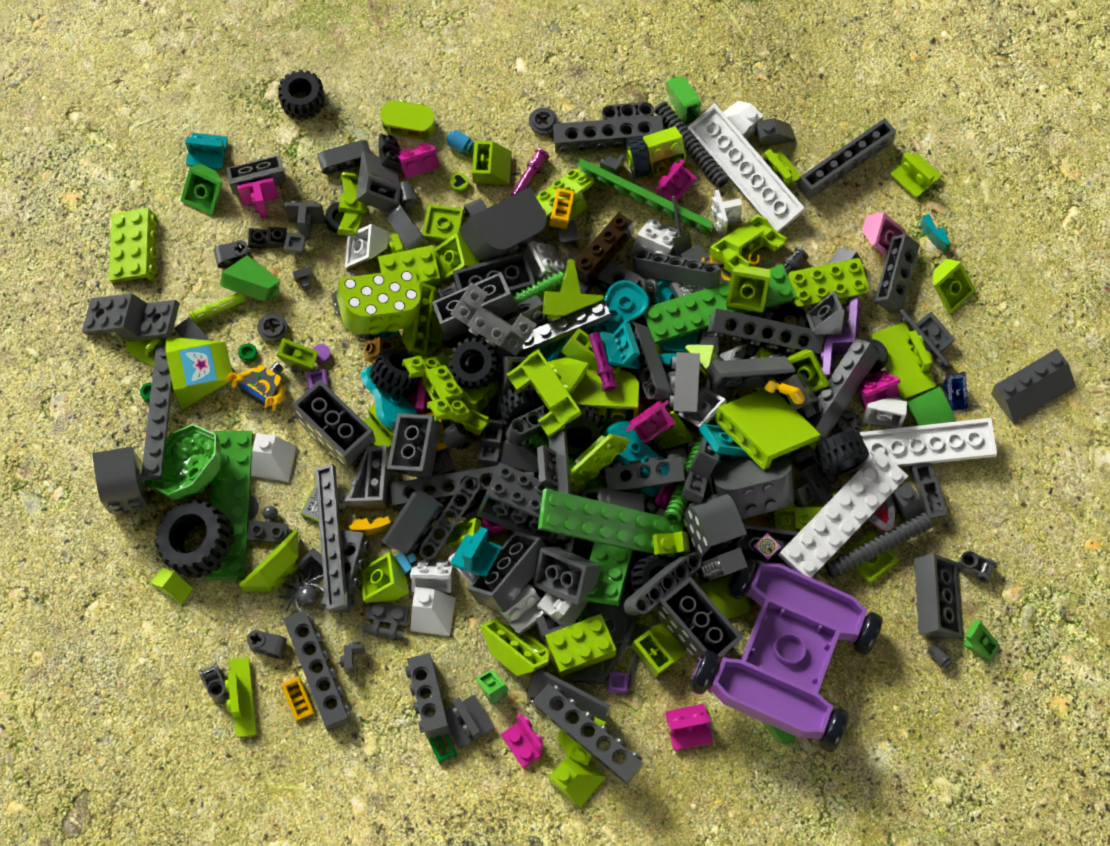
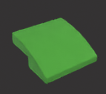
(930, 408)

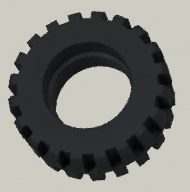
(177, 526)

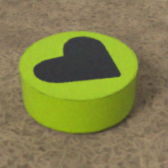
(459, 182)

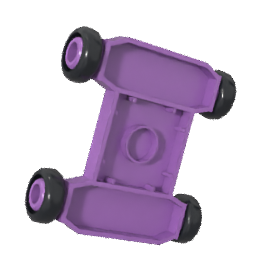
(788, 652)

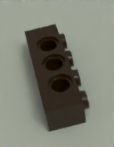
(604, 248)

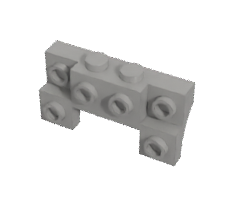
(488, 324)

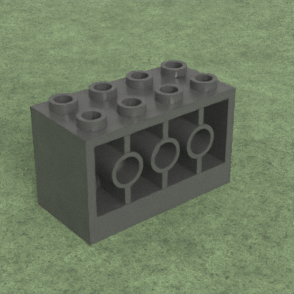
(515, 502)

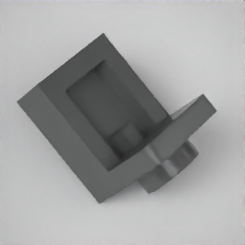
(347, 660)

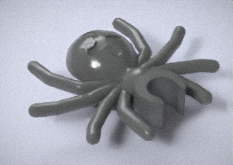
(302, 589)

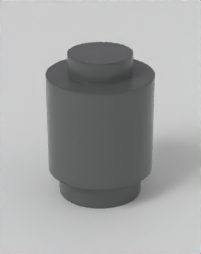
(407, 196)

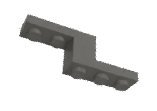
(699, 472)

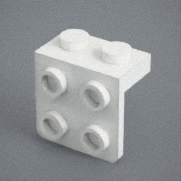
(655, 237)

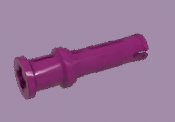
(533, 167)
(604, 370)

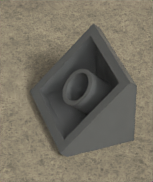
(827, 315)

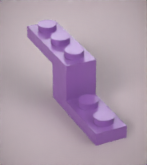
(840, 343)

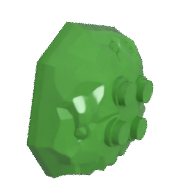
(189, 463)

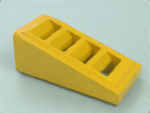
(559, 219)
(290, 683)

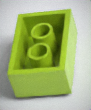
(421, 259)
(580, 645)

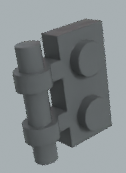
(386, 614)

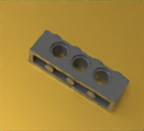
(897, 273)
(530, 308)
(677, 473)
(360, 544)
(437, 724)

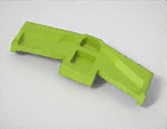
(353, 209)

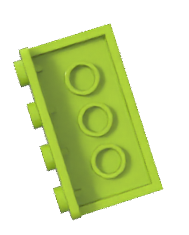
(133, 245)

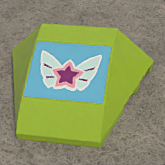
(196, 367)

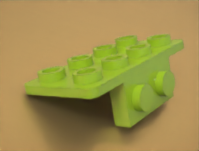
(572, 181)
(817, 282)
(907, 359)
(595, 458)

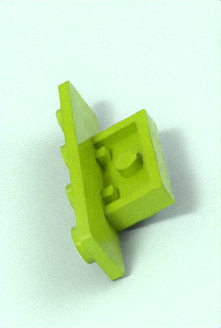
(241, 697)

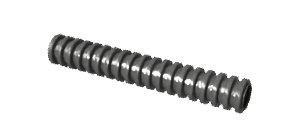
(692, 145)
(878, 545)

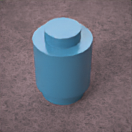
(460, 142)

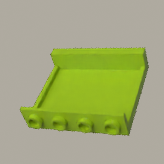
(765, 426)

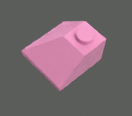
(880, 229)

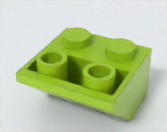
(664, 150)
(491, 163)
(658, 649)

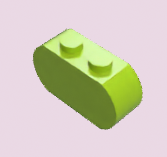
(408, 119)

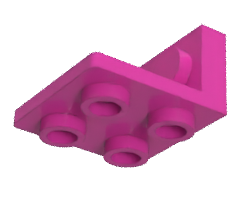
(523, 742)

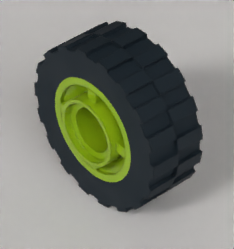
(637, 156)

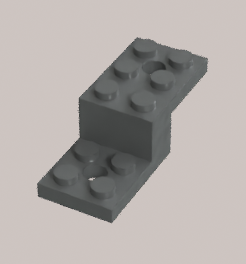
(130, 317)

